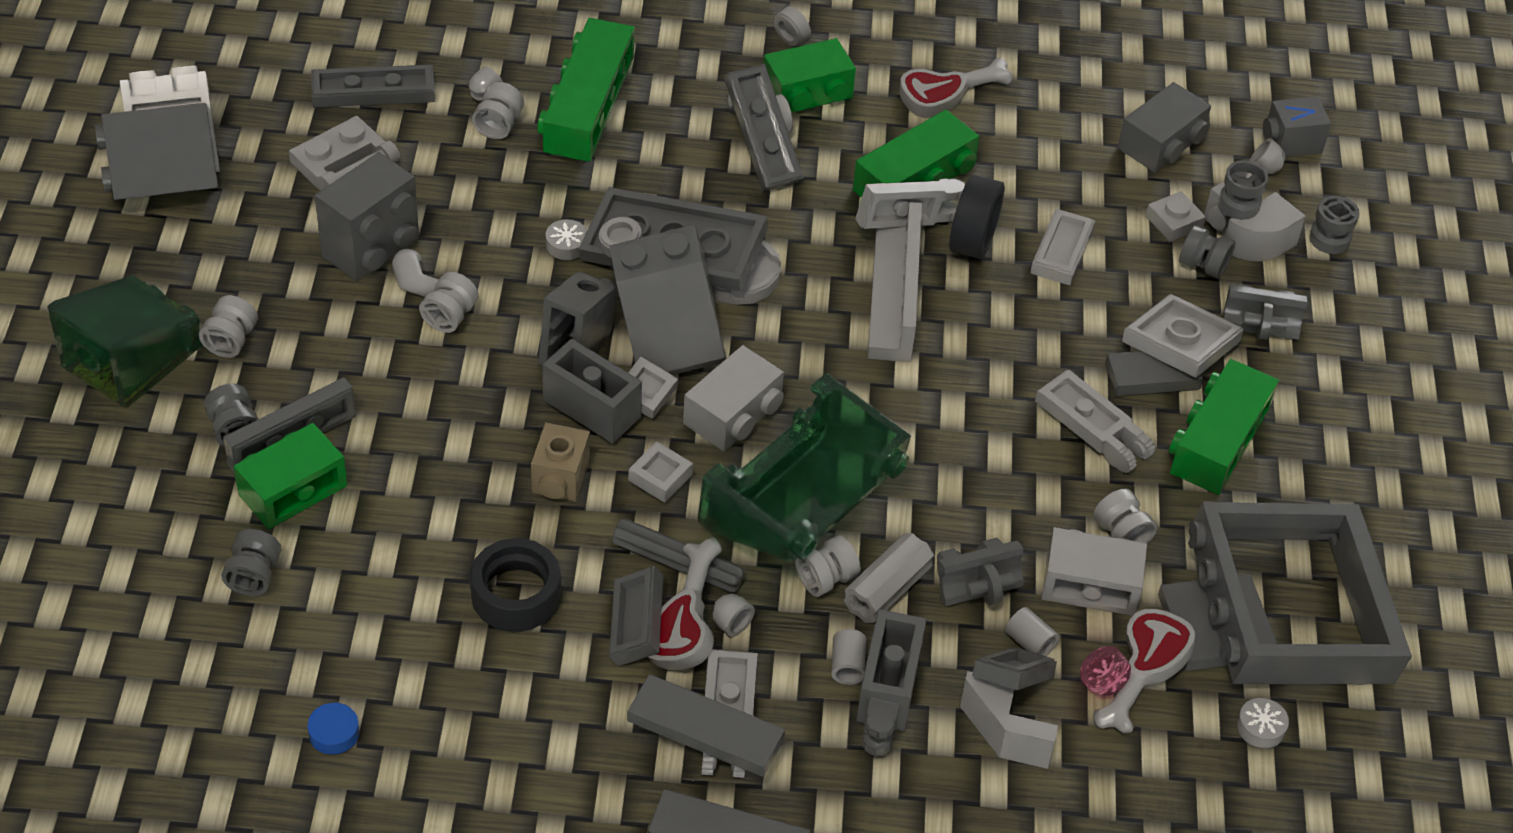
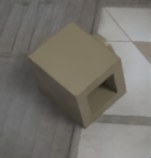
(560, 462)

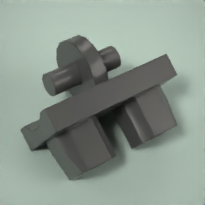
(1265, 311)
(980, 573)

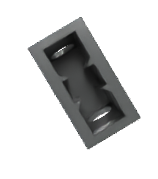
(580, 310)

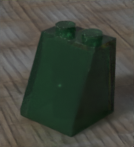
(123, 337)

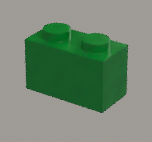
(812, 74)
(290, 475)

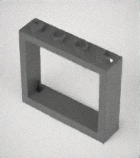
(1384, 642)

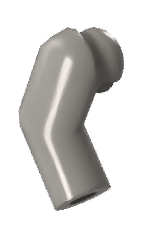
(410, 275)

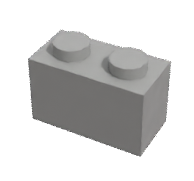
(733, 398)
(1094, 571)

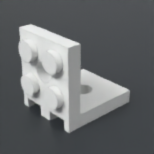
(181, 88)

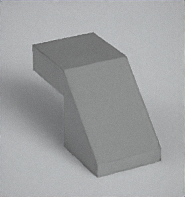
(1007, 734)

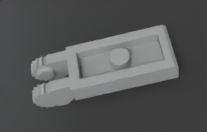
(888, 203)
(1095, 420)
(732, 683)

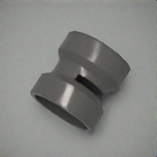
(1243, 189)
(1337, 218)
(1207, 251)
(229, 409)
(251, 562)

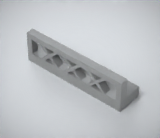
(895, 289)

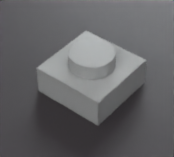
(1175, 216)
(656, 386)
(660, 471)

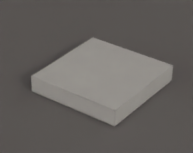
(1182, 335)

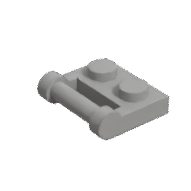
(339, 151)

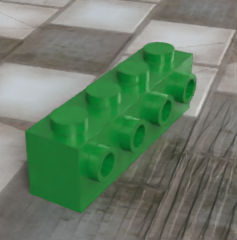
(587, 89)

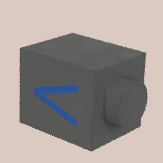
(1297, 125)

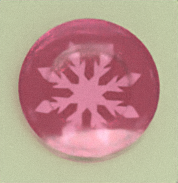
(1105, 671)

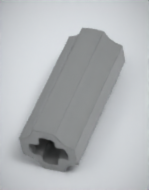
(888, 577)

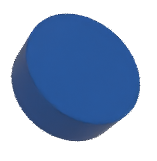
(333, 728)

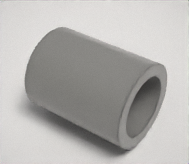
(1031, 632)
(848, 656)

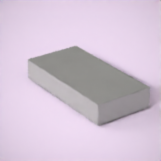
(1062, 247)

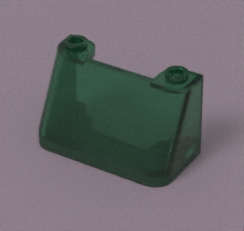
(805, 476)

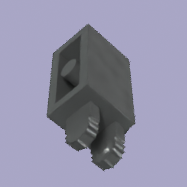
(889, 678)

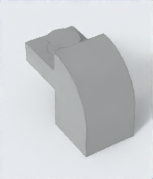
(1260, 237)

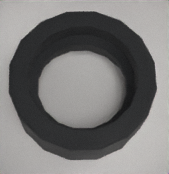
(976, 216)
(513, 555)

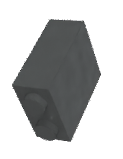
(157, 151)

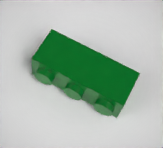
(925, 153)
(1222, 425)

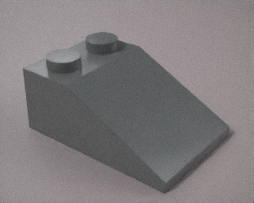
(668, 300)

